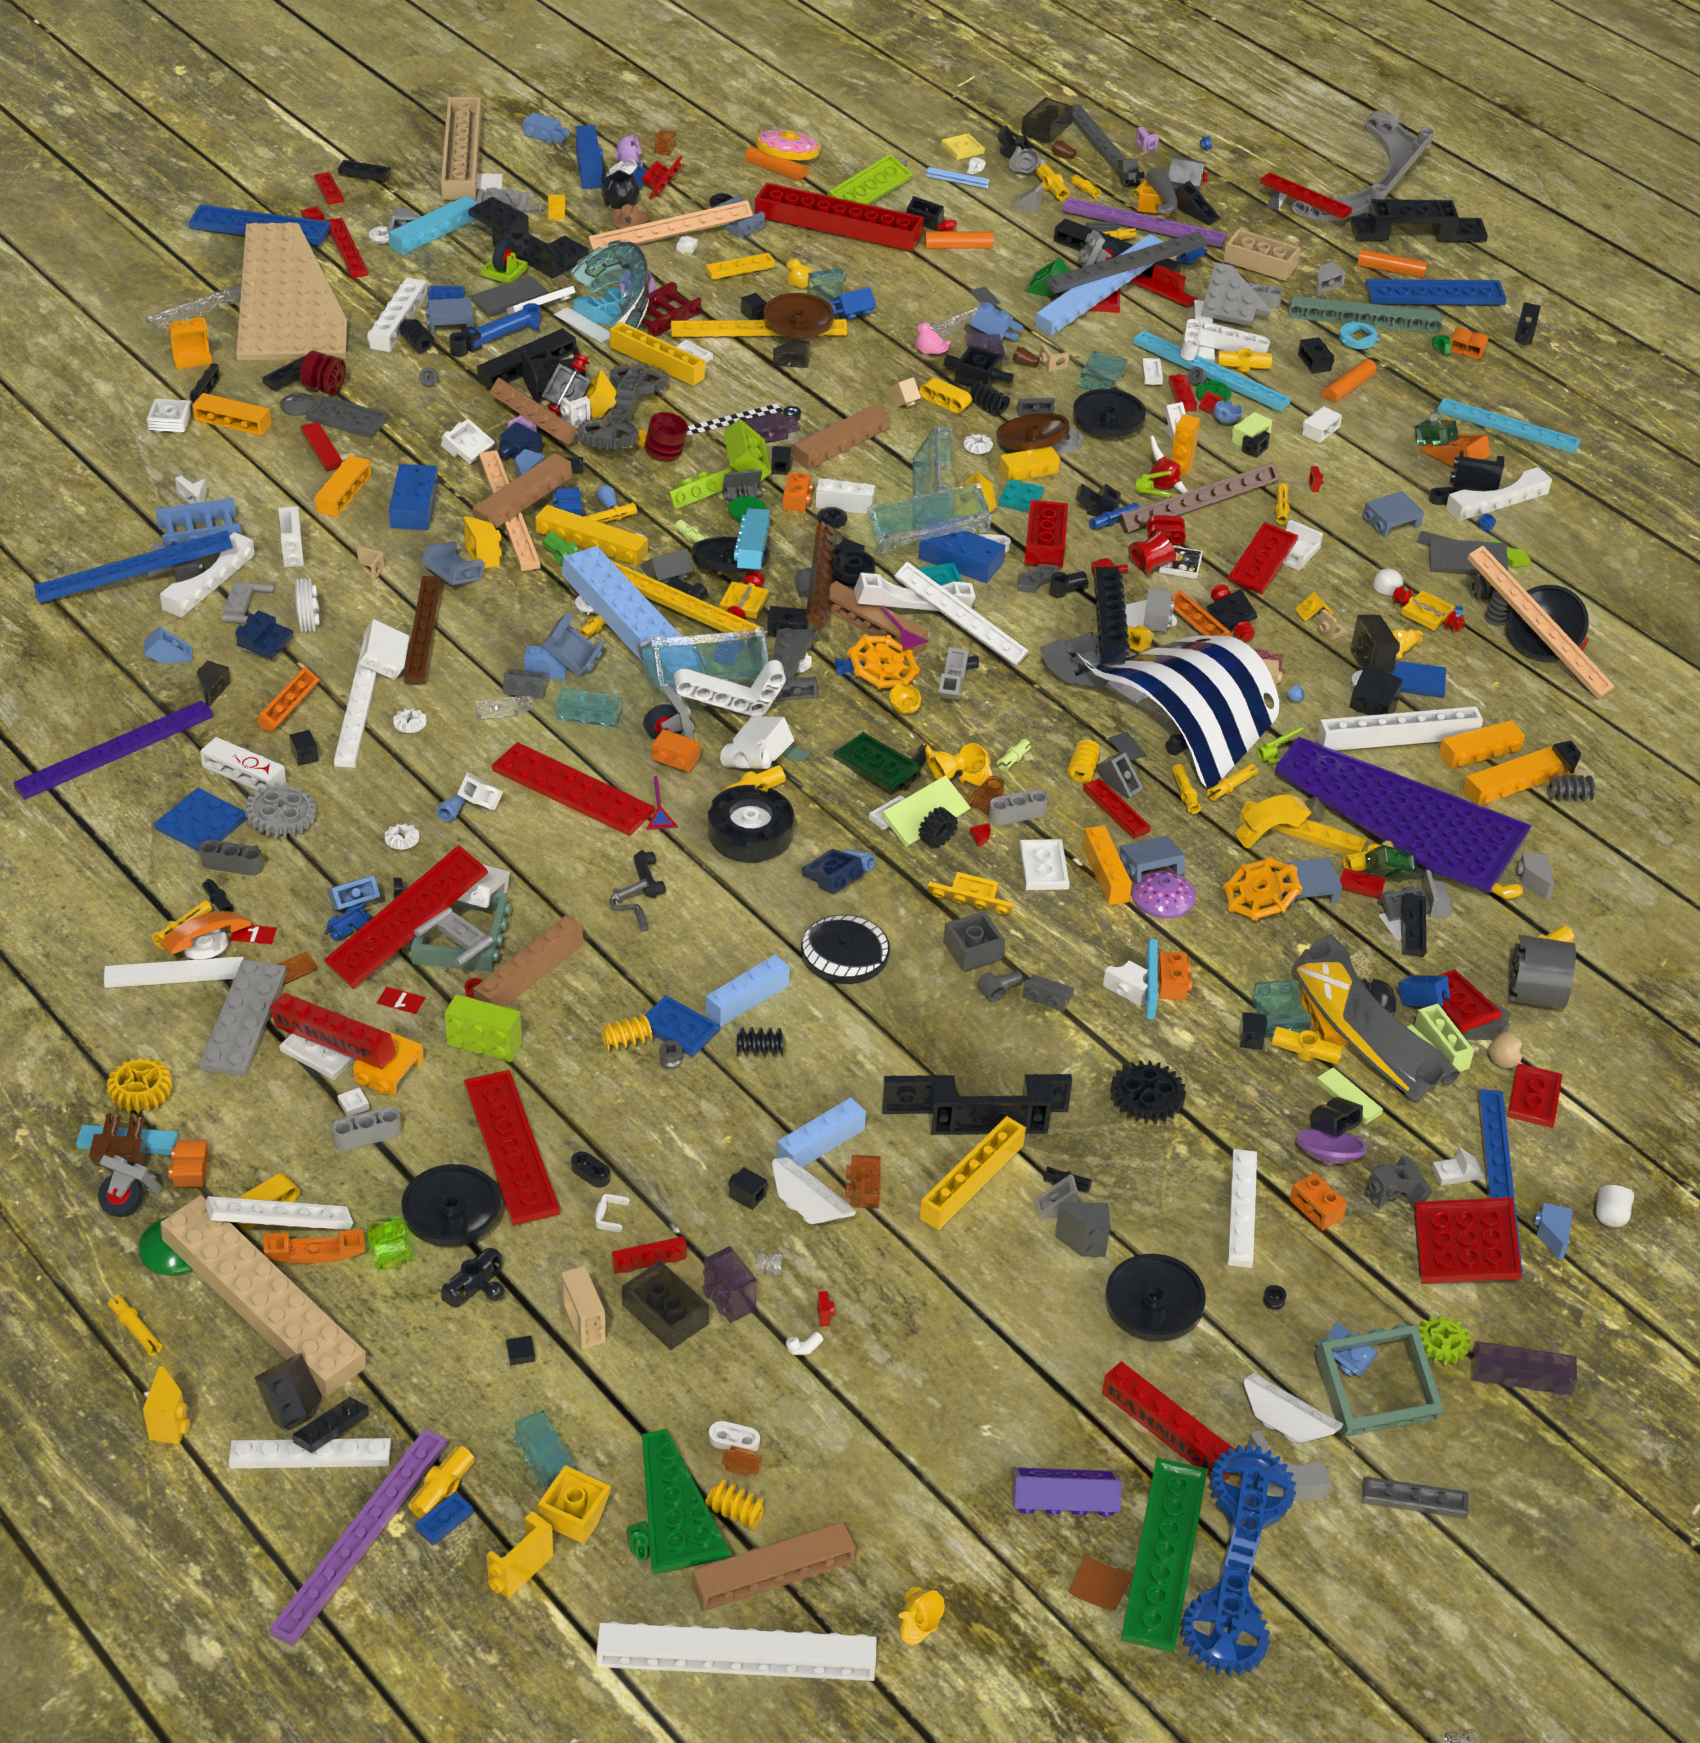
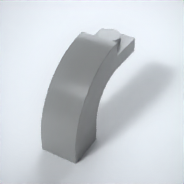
(954, 675)
(1310, 1479)

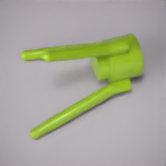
(1144, 485)
(1269, 750)

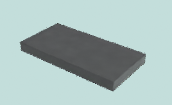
(507, 295)
(347, 416)
(1452, 555)

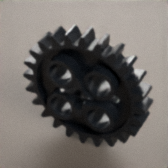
(1148, 1091)

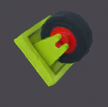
(504, 265)

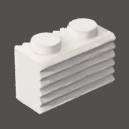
(1321, 424)

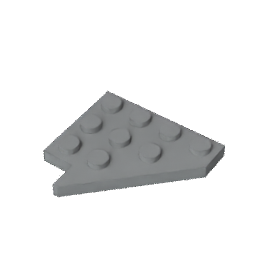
(1231, 297)

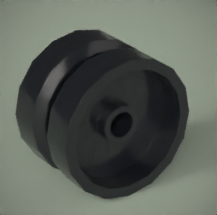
(849, 566)

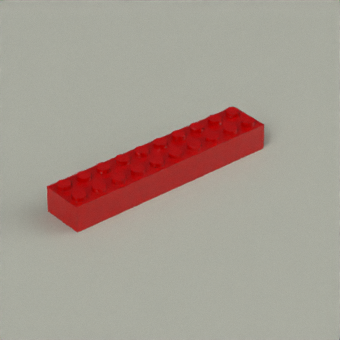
(840, 216)

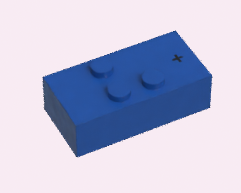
(589, 157)
(413, 497)
(971, 554)

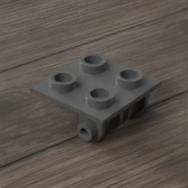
(738, 482)

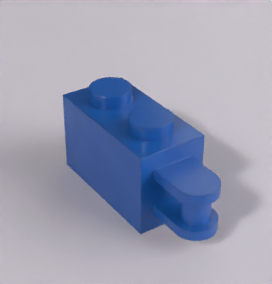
(854, 303)

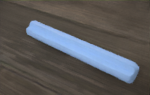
(957, 177)

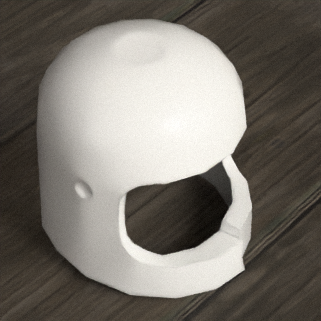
(1614, 1205)

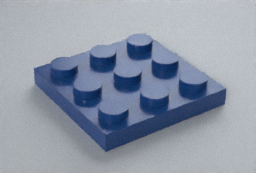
(200, 819)

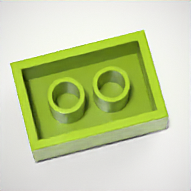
(746, 449)
(483, 1028)

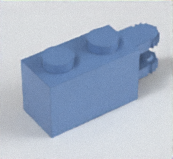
(544, 128)
(995, 321)

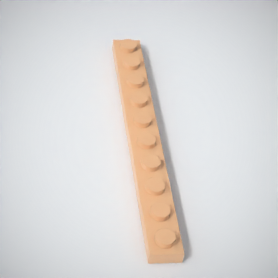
(675, 225)
(516, 526)
(1540, 622)

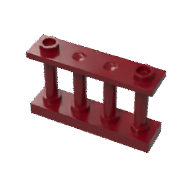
(661, 298)

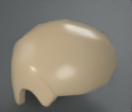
(1505, 1050)

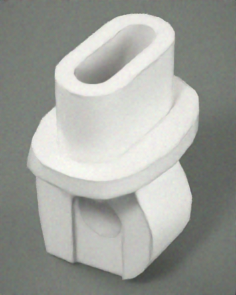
(976, 165)

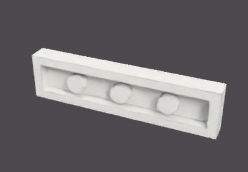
(562, 294)

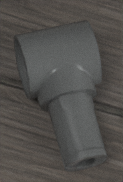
(996, 986)

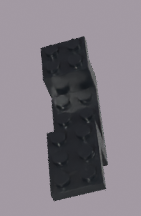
(1439, 213)
(513, 226)
(976, 1114)

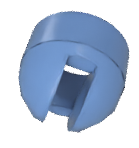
(1296, 694)

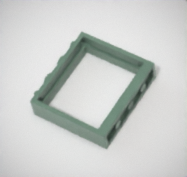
(483, 961)
(1387, 1420)

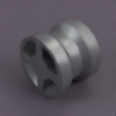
(670, 1054)

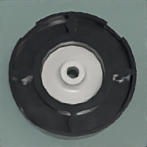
(750, 823)

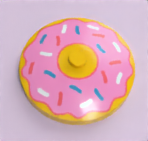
(788, 144)

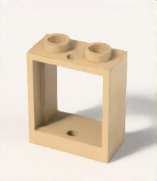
(583, 1307)

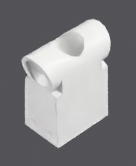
(757, 743)

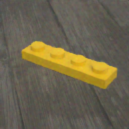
(740, 266)

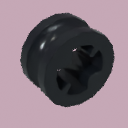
(1274, 1291)

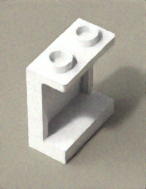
(291, 536)
(1307, 545)
(384, 649)
(480, 893)

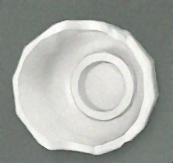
(1387, 581)

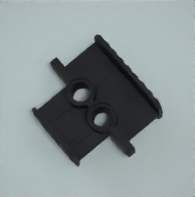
(539, 371)

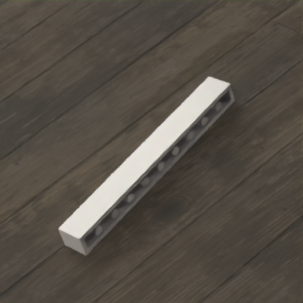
(736, 1651)

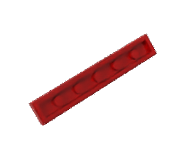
(1306, 195)
(347, 248)

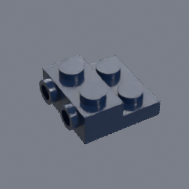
(263, 635)
(834, 870)

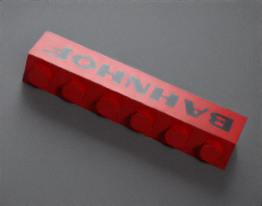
(333, 1030)
(1164, 1418)

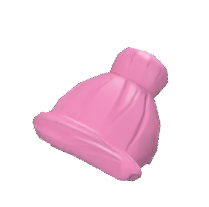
(929, 340)

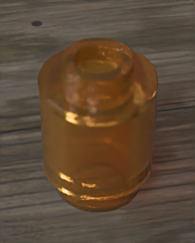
(741, 1461)

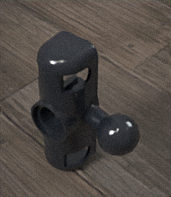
(474, 1277)

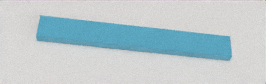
(1509, 425)

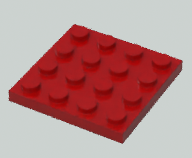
(1467, 1240)

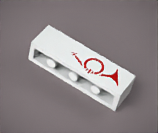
(241, 765)

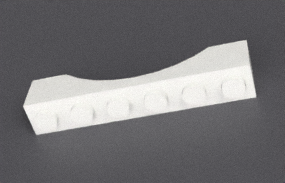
(1469, 503)
(875, 590)
(184, 595)

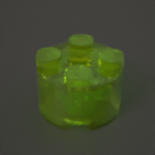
(388, 1242)

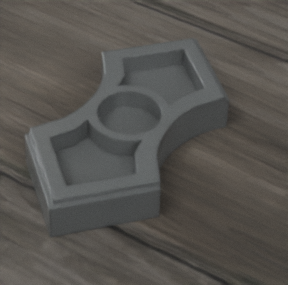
(1033, 580)

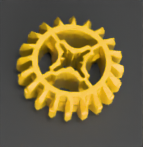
(139, 1085)

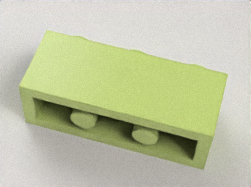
(1444, 1035)

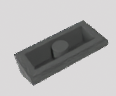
(1035, 405)

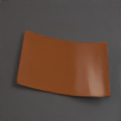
(1099, 1584)

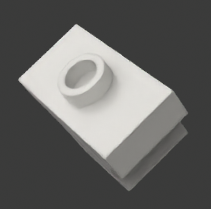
(480, 792)
(1127, 981)

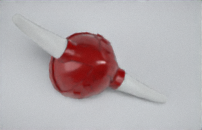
(1163, 464)

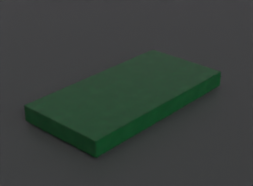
(876, 761)

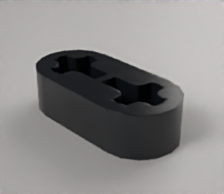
(1440, 495)
(592, 1167)

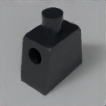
(1526, 330)

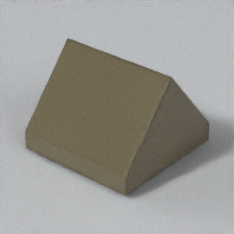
(1316, 807)

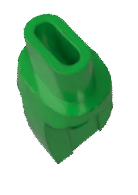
(1442, 343)
(638, 1540)

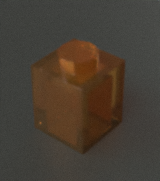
(665, 142)

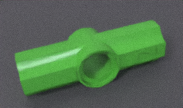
(558, 546)

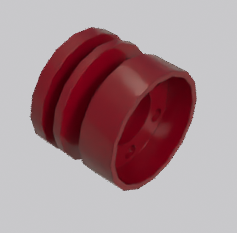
(322, 372)
(666, 436)

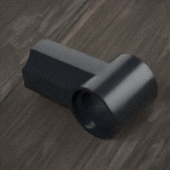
(1063, 583)
(697, 590)

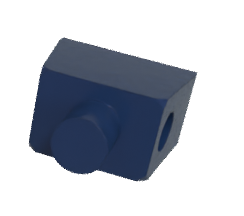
(517, 439)

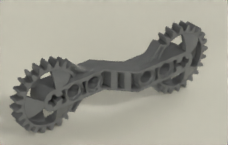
(619, 417)

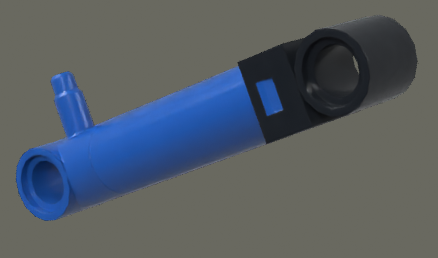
(472, 338)

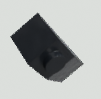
(1194, 204)

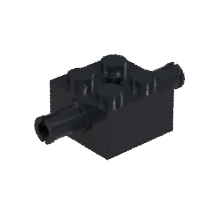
(978, 365)

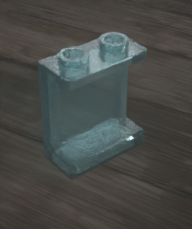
(826, 284)
(1102, 371)
(1281, 1006)

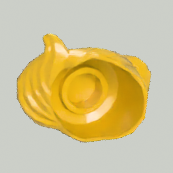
(797, 274)
(1407, 640)
(944, 763)
(977, 764)
(920, 1614)

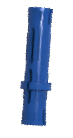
(1108, 518)

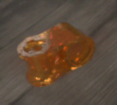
(990, 789)

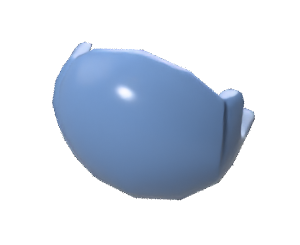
(1227, 413)

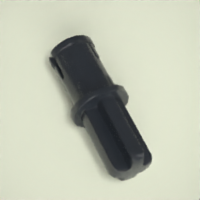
(217, 896)
(1054, 1176)

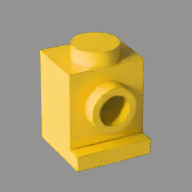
(1141, 636)

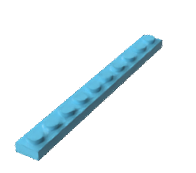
(1214, 371)

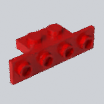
(659, 176)
(1166, 283)

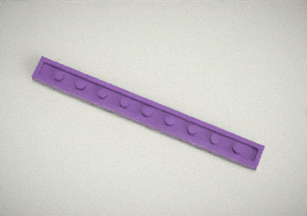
(1140, 221)
(357, 1538)

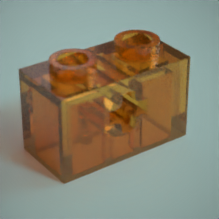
(864, 1182)

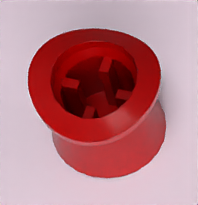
(1152, 552)

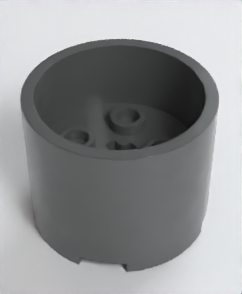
(1542, 971)

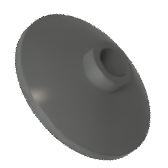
(297, 404)

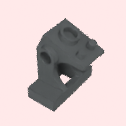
(1391, 1180)

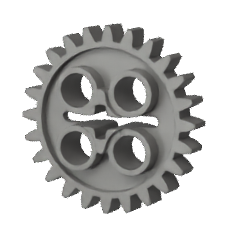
(280, 810)

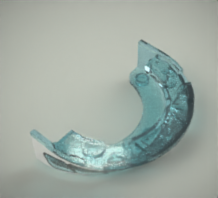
(618, 264)

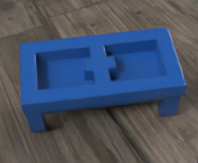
(1423, 990)

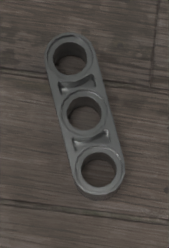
(231, 857)

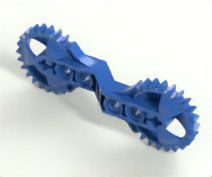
(1248, 1514)

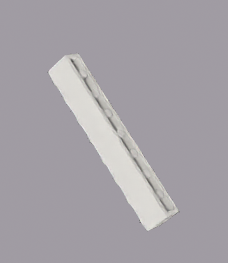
(1397, 728)

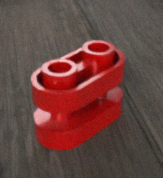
(1171, 526)

